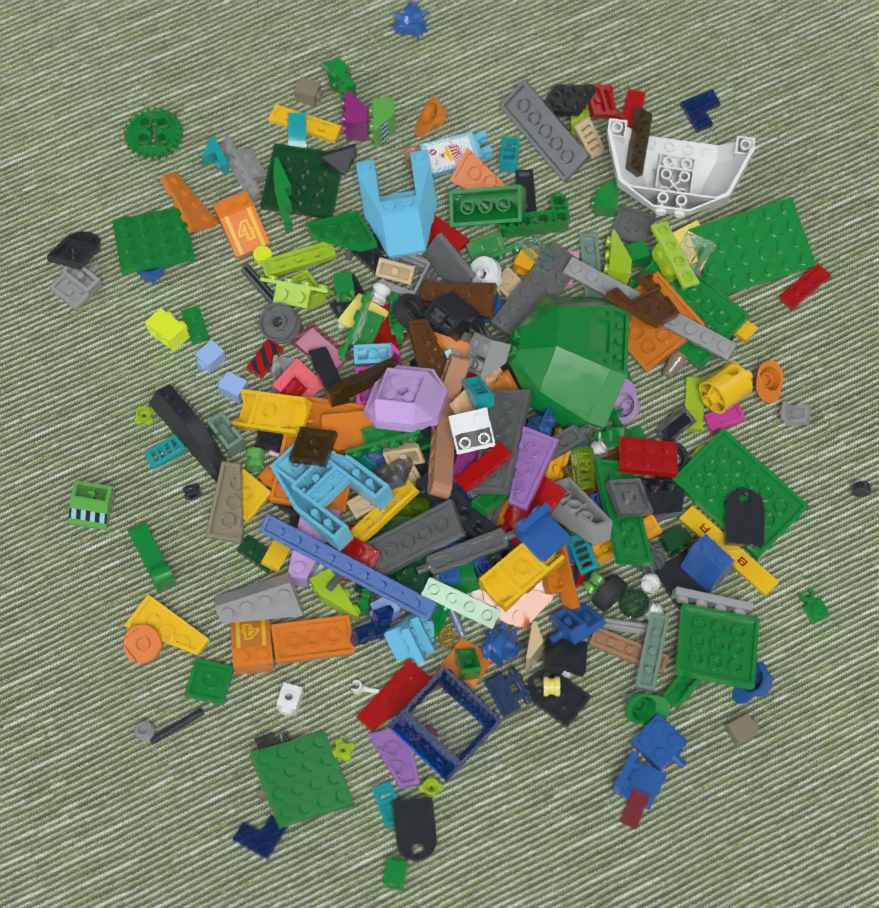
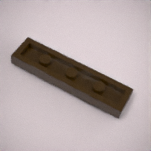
(639, 141)
(358, 383)

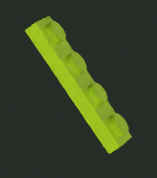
(298, 259)

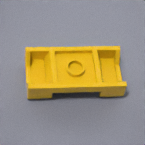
(272, 413)
(517, 575)

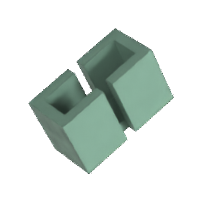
(222, 430)

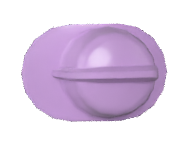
(628, 400)

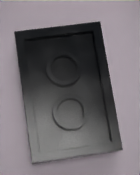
(569, 98)

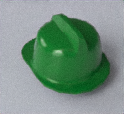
(644, 707)

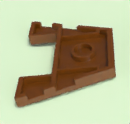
(649, 307)

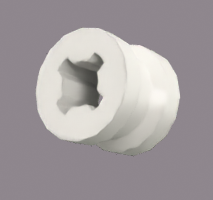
(381, 292)

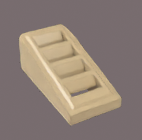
(593, 147)

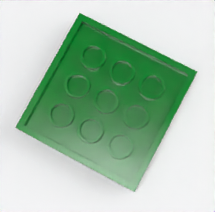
(152, 240)
(717, 646)
(301, 779)

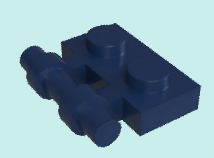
(503, 695)

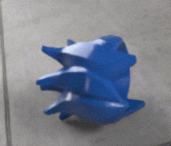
(411, 20)
(501, 644)

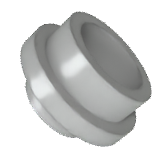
(144, 731)

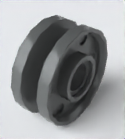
(269, 323)

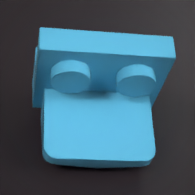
(412, 638)

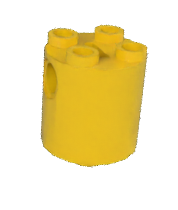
(726, 387)

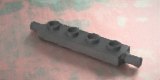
(569, 439)
(467, 552)

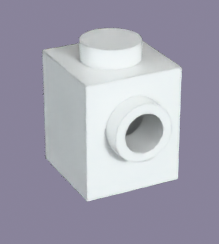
(290, 699)

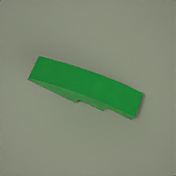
(282, 192)
(681, 690)

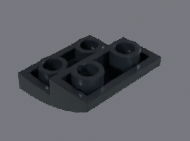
(565, 657)

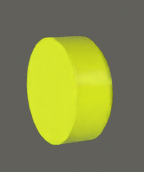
(261, 253)

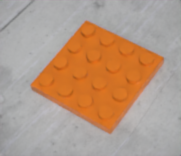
(653, 345)

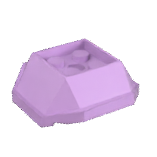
(406, 399)

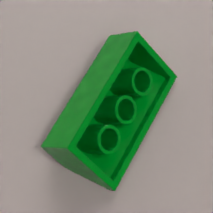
(487, 205)

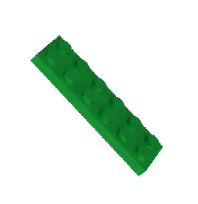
(628, 533)

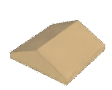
(534, 647)

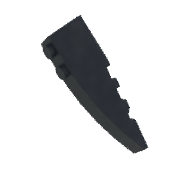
(188, 427)

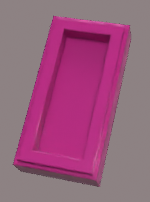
(729, 418)

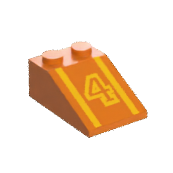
(240, 224)
(252, 647)

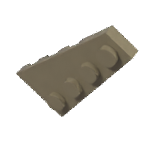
(227, 506)

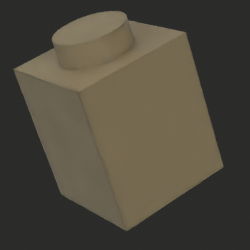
(308, 92)
(742, 729)

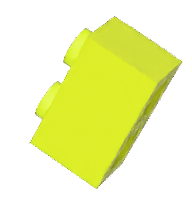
(167, 329)

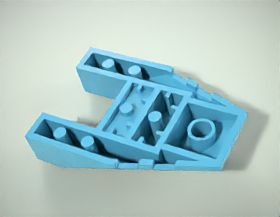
(403, 218)
(315, 487)

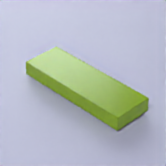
(694, 402)

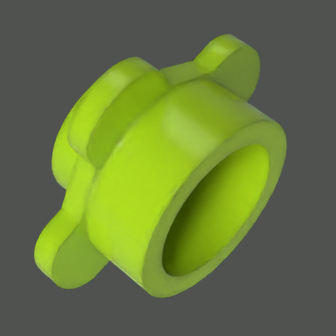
(140, 411)
(346, 755)
(431, 781)

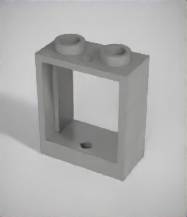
(422, 265)

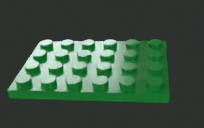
(755, 247)
(711, 306)
(728, 466)

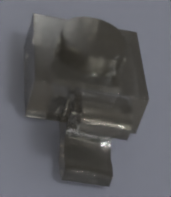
(270, 740)

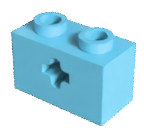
(371, 354)

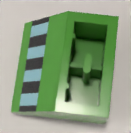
(382, 120)
(91, 505)

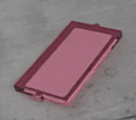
(315, 338)

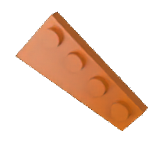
(473, 173)

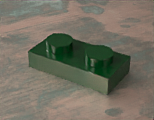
(253, 551)

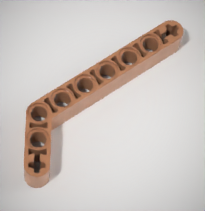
(441, 444)

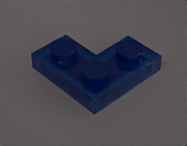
(697, 108)
(374, 630)
(260, 842)

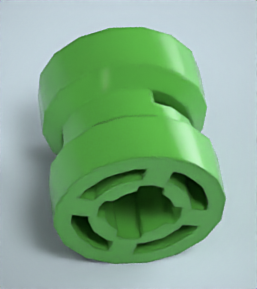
(255, 460)
(597, 580)

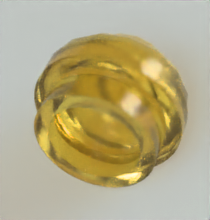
(447, 637)

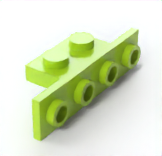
(671, 257)
(295, 294)

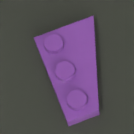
(397, 758)

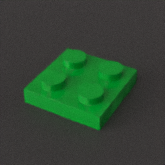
(209, 681)

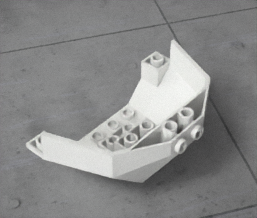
(678, 173)

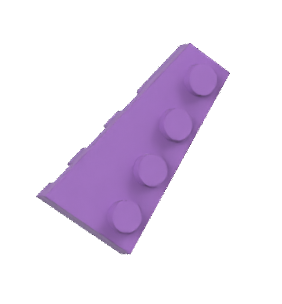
(532, 462)

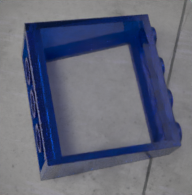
(428, 746)

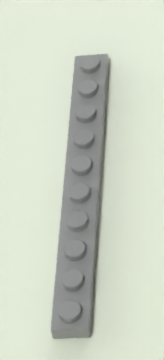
(680, 326)

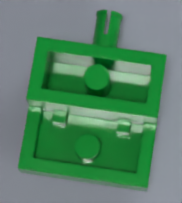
(339, 77)

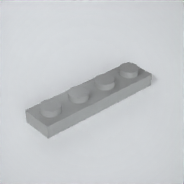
(705, 599)

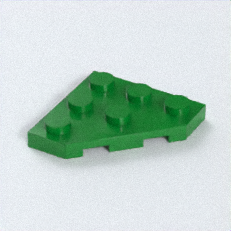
(343, 230)

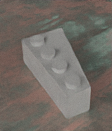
(582, 514)
(260, 601)

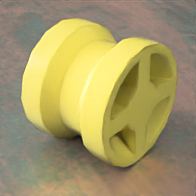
(551, 686)

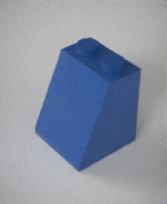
(707, 563)

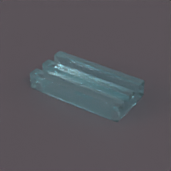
(530, 243)

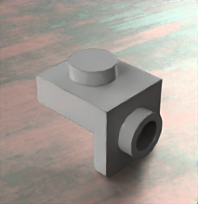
(795, 414)

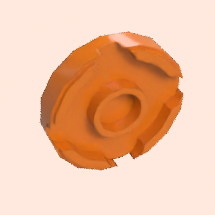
(142, 643)

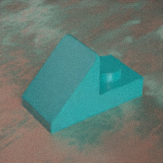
(214, 155)

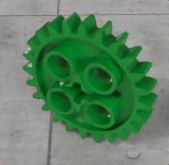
(170, 134)

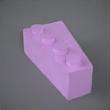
(302, 567)

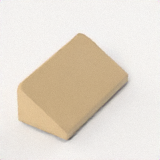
(395, 270)

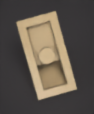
(405, 451)

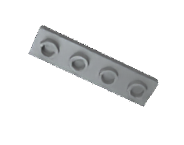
(244, 166)

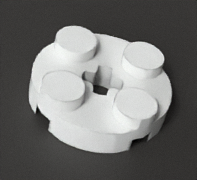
(490, 266)

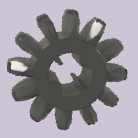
(658, 558)

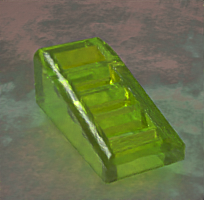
(588, 458)

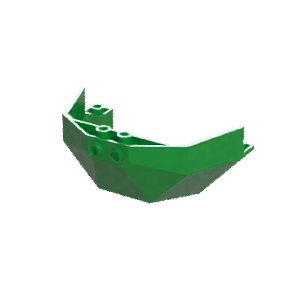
(572, 358)

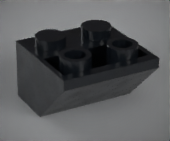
(451, 314)
(663, 495)

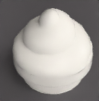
(599, 447)
(650, 582)
(654, 608)

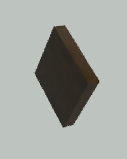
(313, 446)

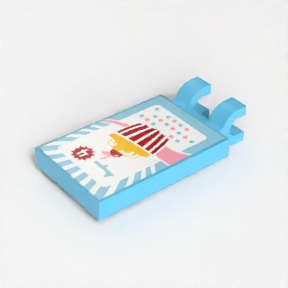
(448, 151)

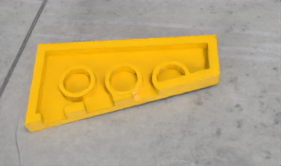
(170, 626)

